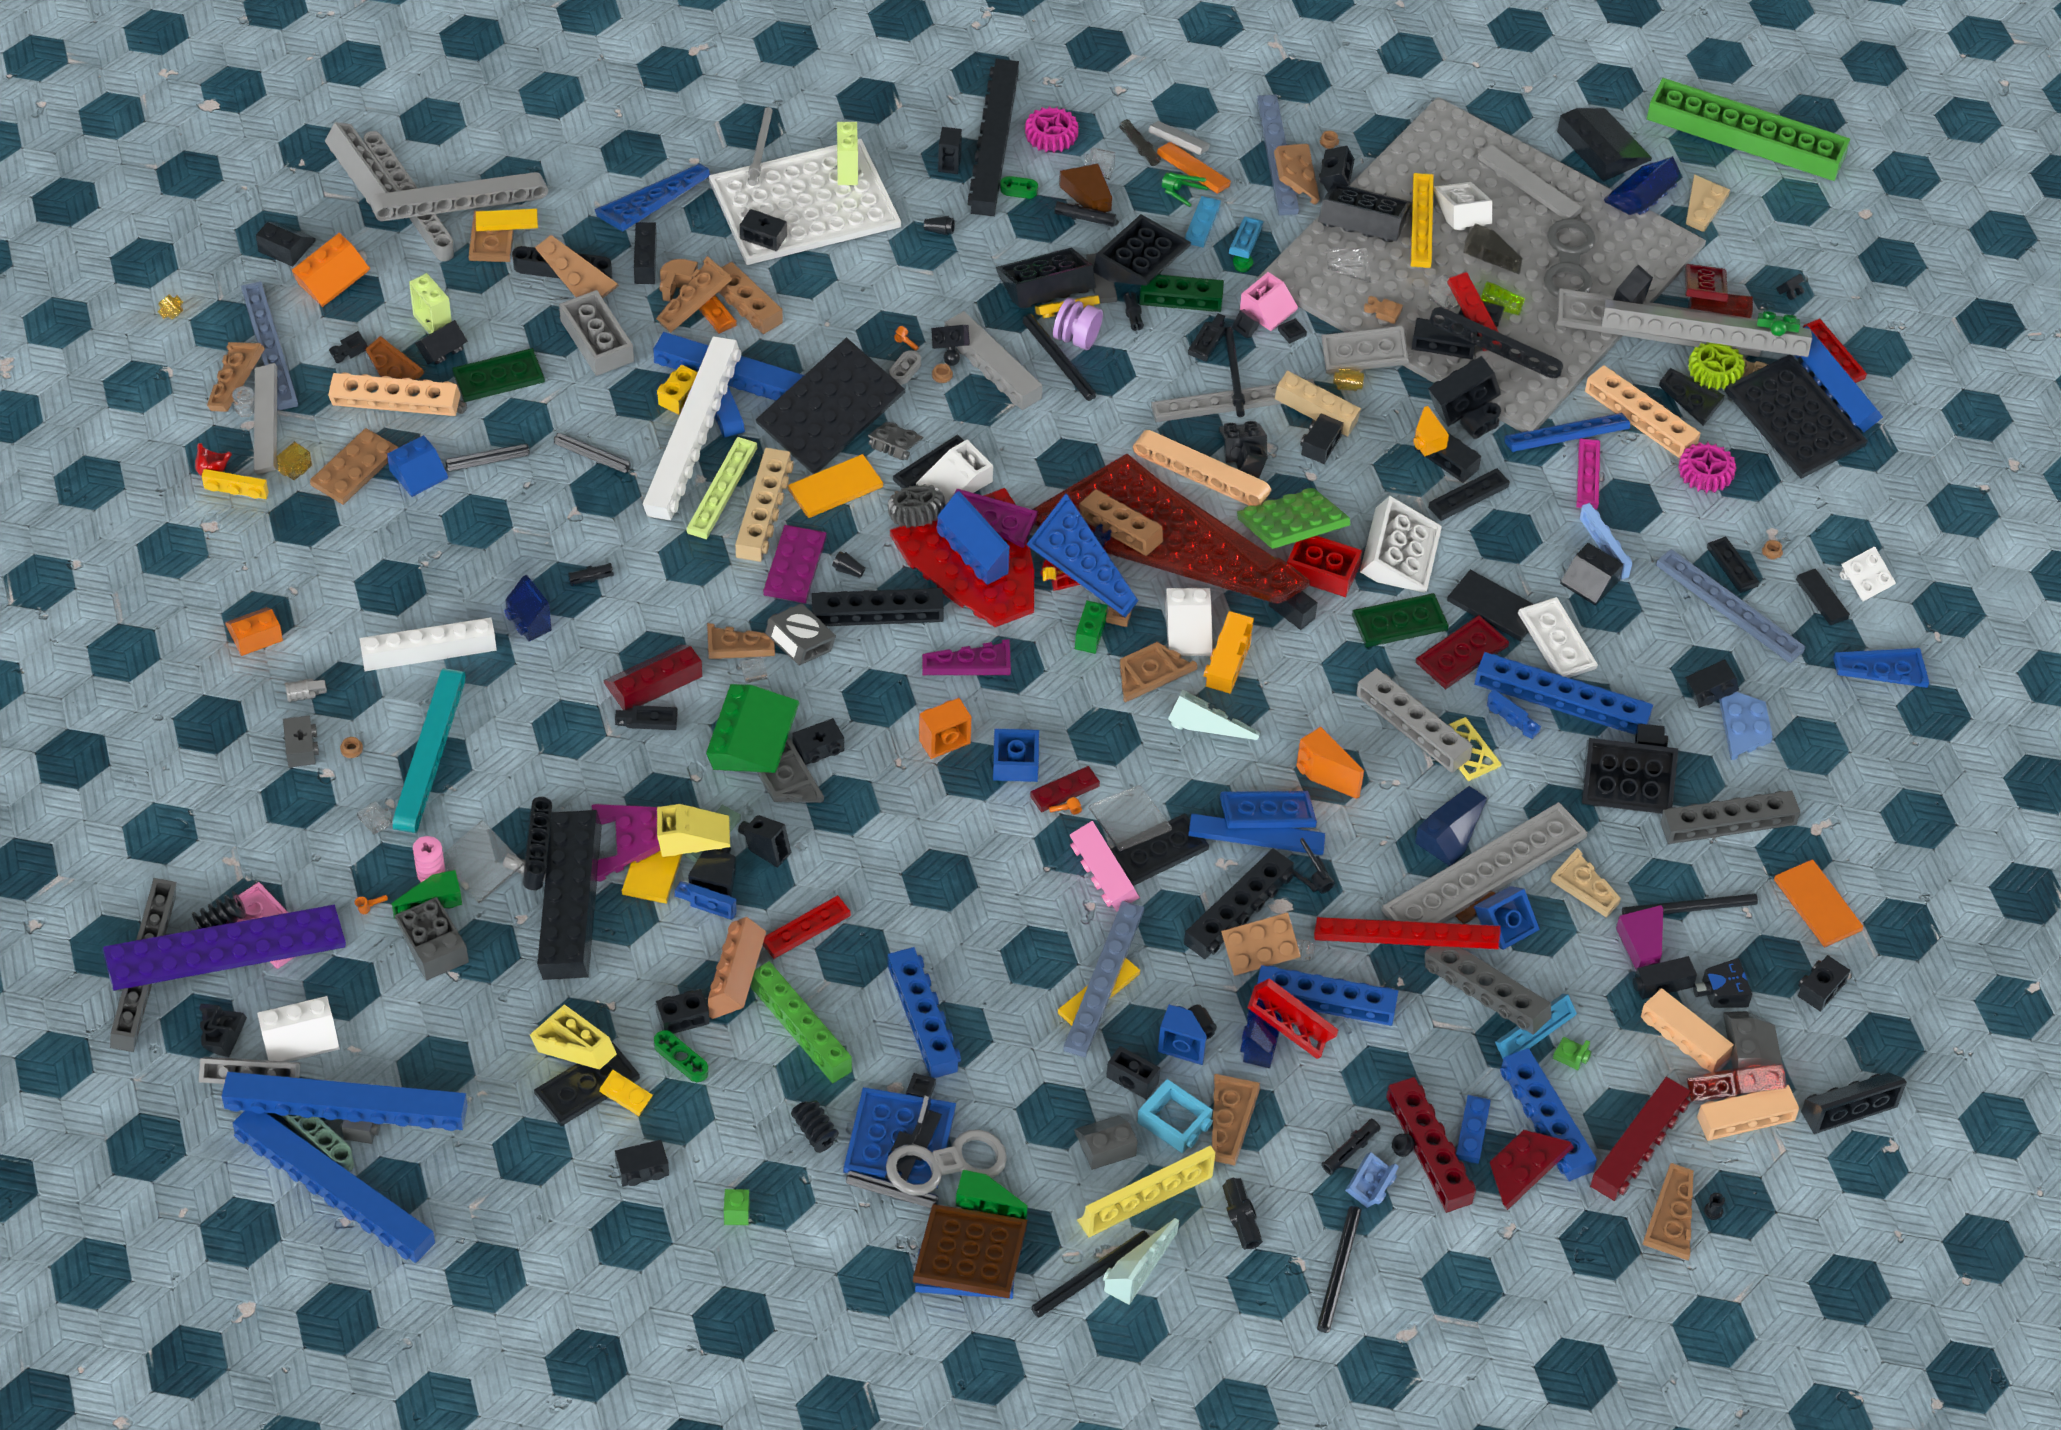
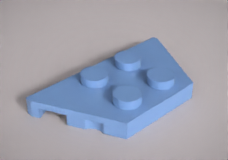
(1745, 723)

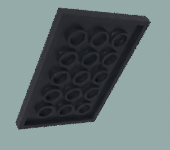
(830, 406)
(1795, 416)

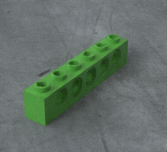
(801, 1022)

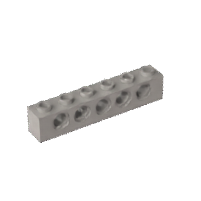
(1414, 720)

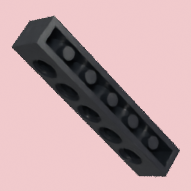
(878, 607)
(1273, 865)

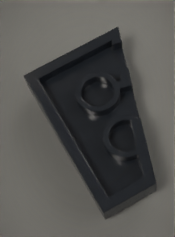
(1691, 395)

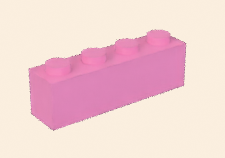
(1103, 865)

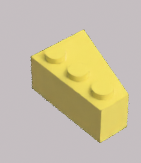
(573, 1039)

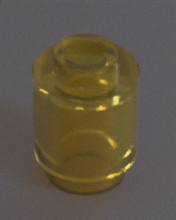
(1348, 379)

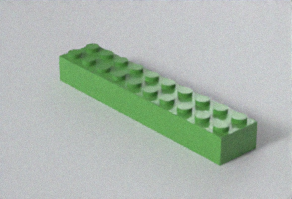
(1748, 129)

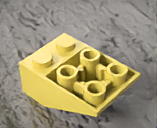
(690, 830)

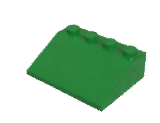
(751, 730)

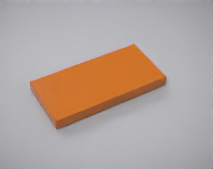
(1818, 903)

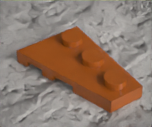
(392, 362)

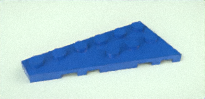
(641, 203)

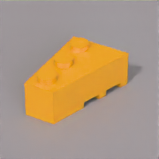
(1229, 653)

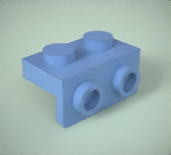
(1371, 1180)

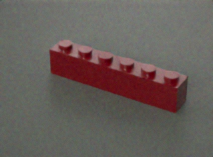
(1640, 1139)

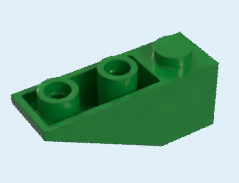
(439, 885)
(984, 1194)

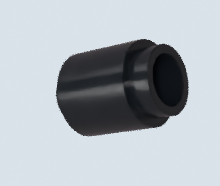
(1204, 1020)

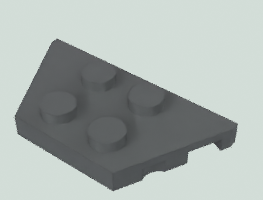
(792, 779)

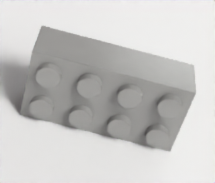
(596, 332)

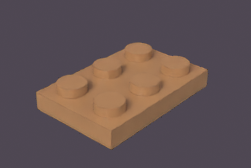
(490, 245)
(1261, 943)

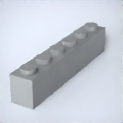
(358, 161)
(998, 364)

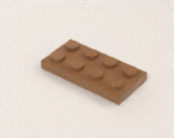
(353, 466)

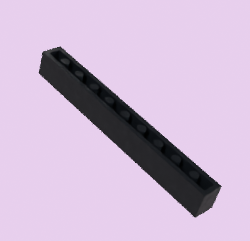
(994, 137)

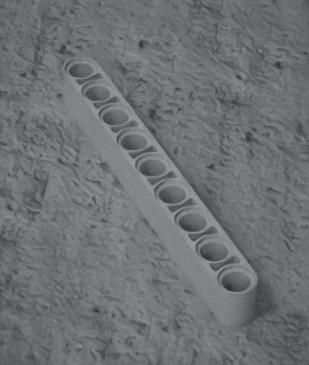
(458, 196)
(428, 225)

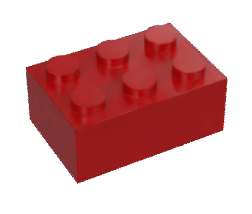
(1326, 563)

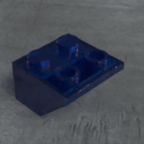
(1259, 1039)

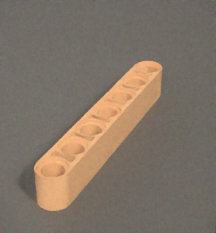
(1201, 468)

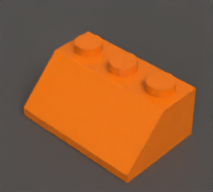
(330, 269)

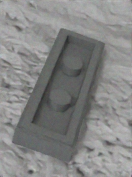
(1104, 288)

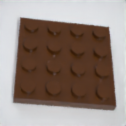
(970, 1251)

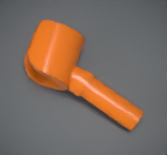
(900, 336)
(1072, 804)
(367, 904)

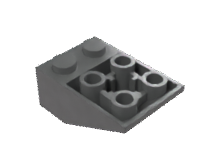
(432, 938)

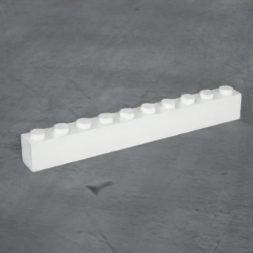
(692, 428)

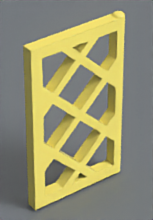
(1473, 734)

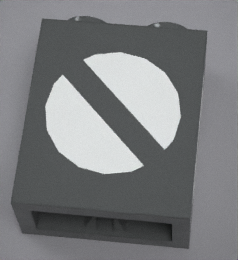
(800, 634)

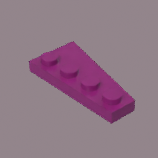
(976, 661)

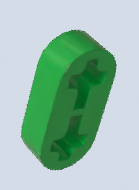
(1019, 187)

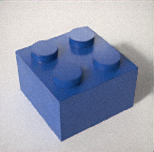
(1016, 755)

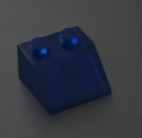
(528, 610)

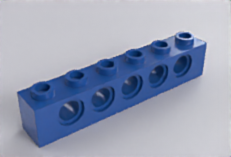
(1336, 1001)
(937, 1062)
(1523, 1064)

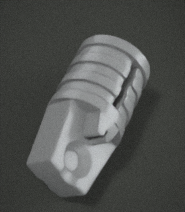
(304, 689)

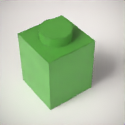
(736, 1207)

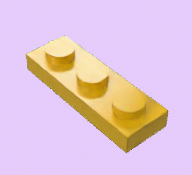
(1048, 310)
(235, 484)

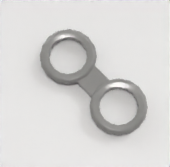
(944, 1161)

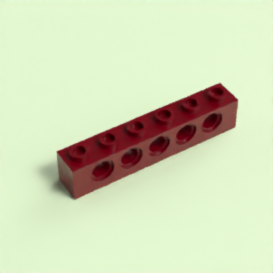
(1450, 1195)

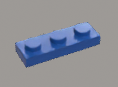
(1473, 1129)

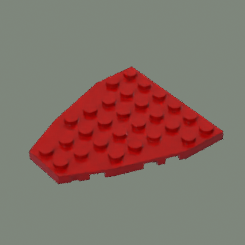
(997, 602)

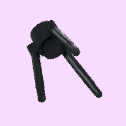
(1321, 878)

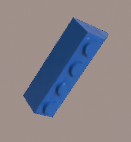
(973, 539)

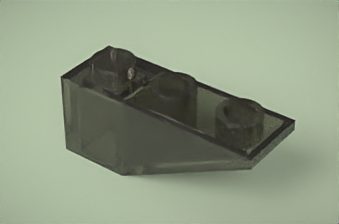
(1490, 247)

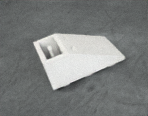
(961, 469)

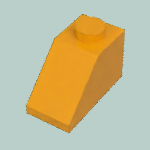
(1430, 433)

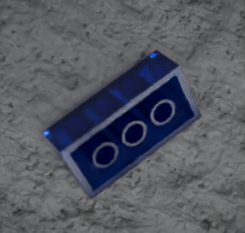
(1645, 187)

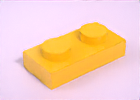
(625, 1093)

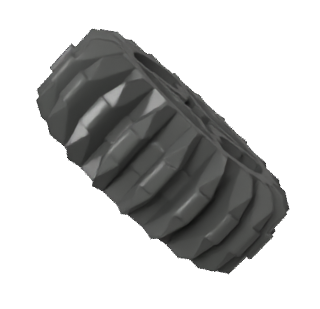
(916, 505)

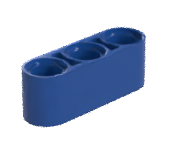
(729, 417)

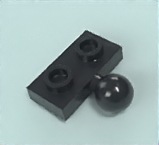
(949, 338)

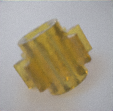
(170, 306)

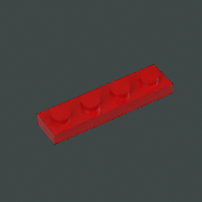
(1471, 302)
(1837, 350)
(806, 927)

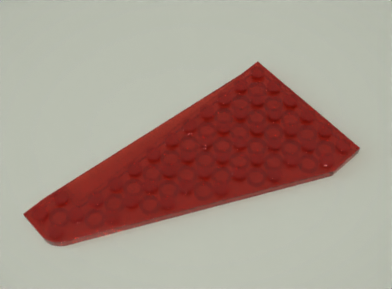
(1193, 539)

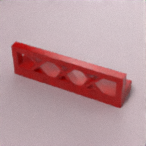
(1292, 1012)

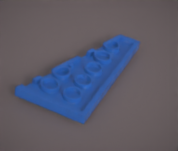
(1075, 550)

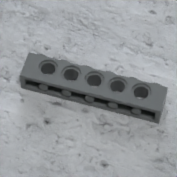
(1730, 817)
(1489, 986)

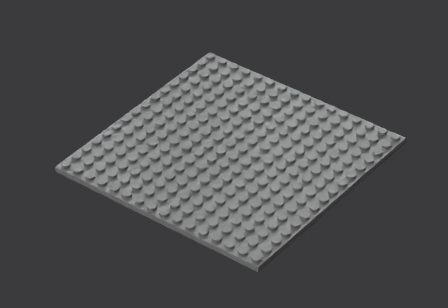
(1447, 144)

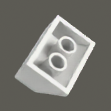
(298, 1030)

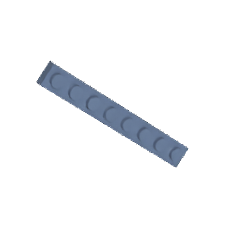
(1273, 137)
(266, 335)
(1730, 606)
(1103, 979)

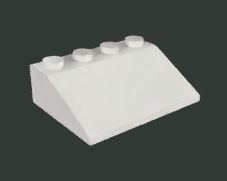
(1400, 546)

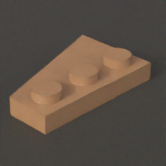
(734, 644)

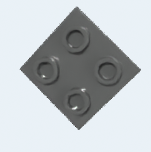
(894, 439)

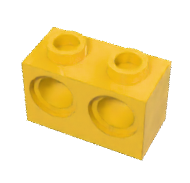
(676, 389)

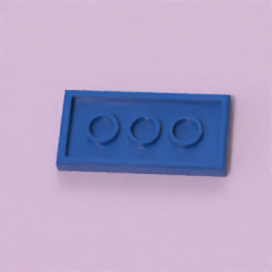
(1268, 809)

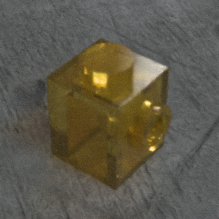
(294, 461)

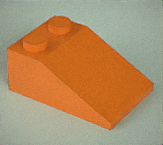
(1329, 764)

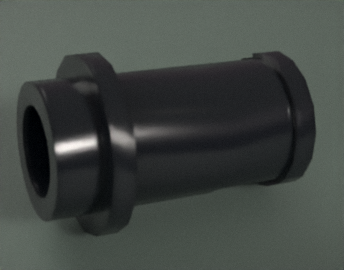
(1714, 1209)

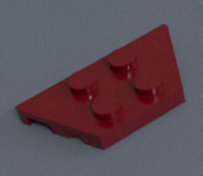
(1525, 1163)

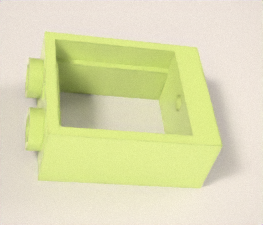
(847, 153)
(429, 303)

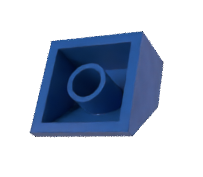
(416, 466)
(1510, 911)
(1182, 1035)

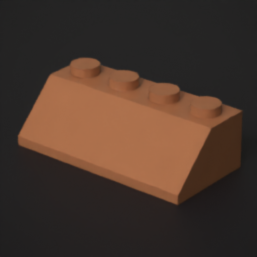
(735, 967)

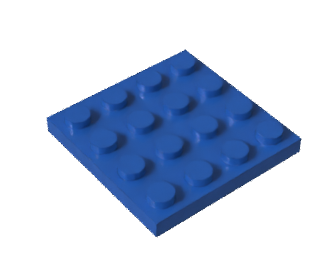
(878, 1124)

